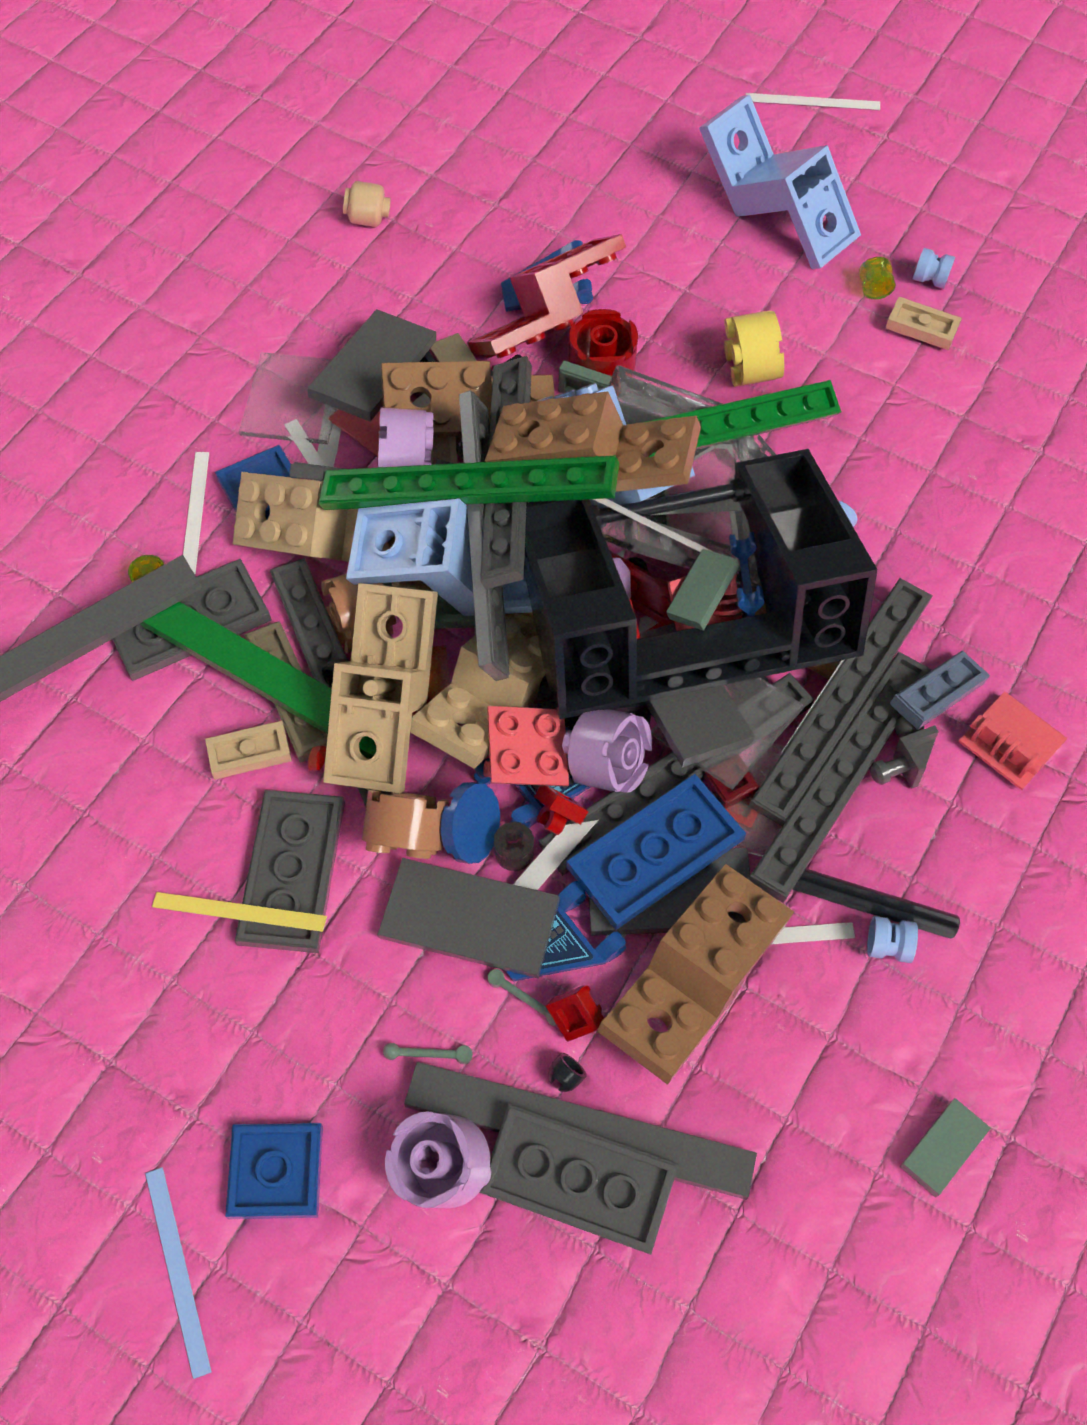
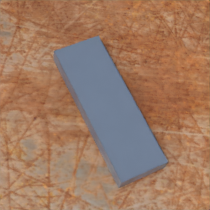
(939, 689)

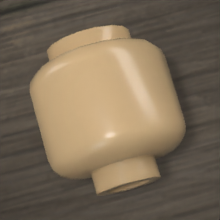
(366, 204)

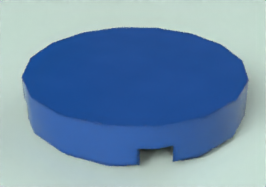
(470, 822)

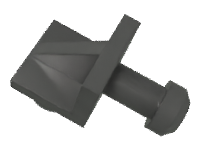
(910, 754)

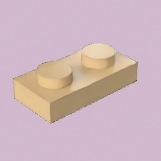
(923, 323)
(248, 750)

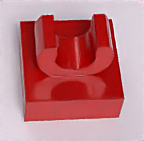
(557, 809)
(575, 1013)

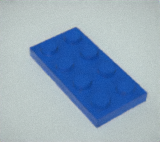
(655, 851)

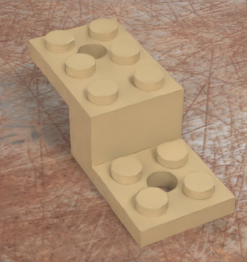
(295, 518)
(380, 688)
(474, 690)

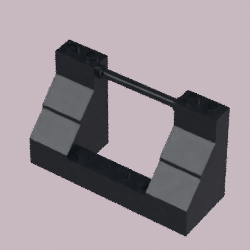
(808, 562)

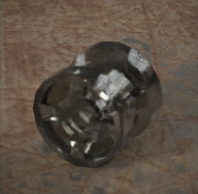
(514, 855)

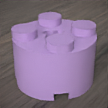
(405, 437)
(608, 750)
(438, 1160)

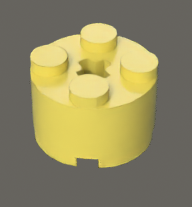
(754, 348)

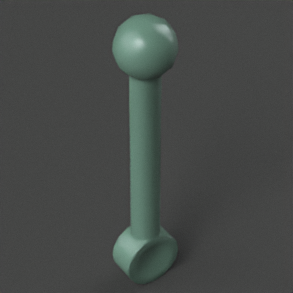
(497, 979)
(462, 1054)

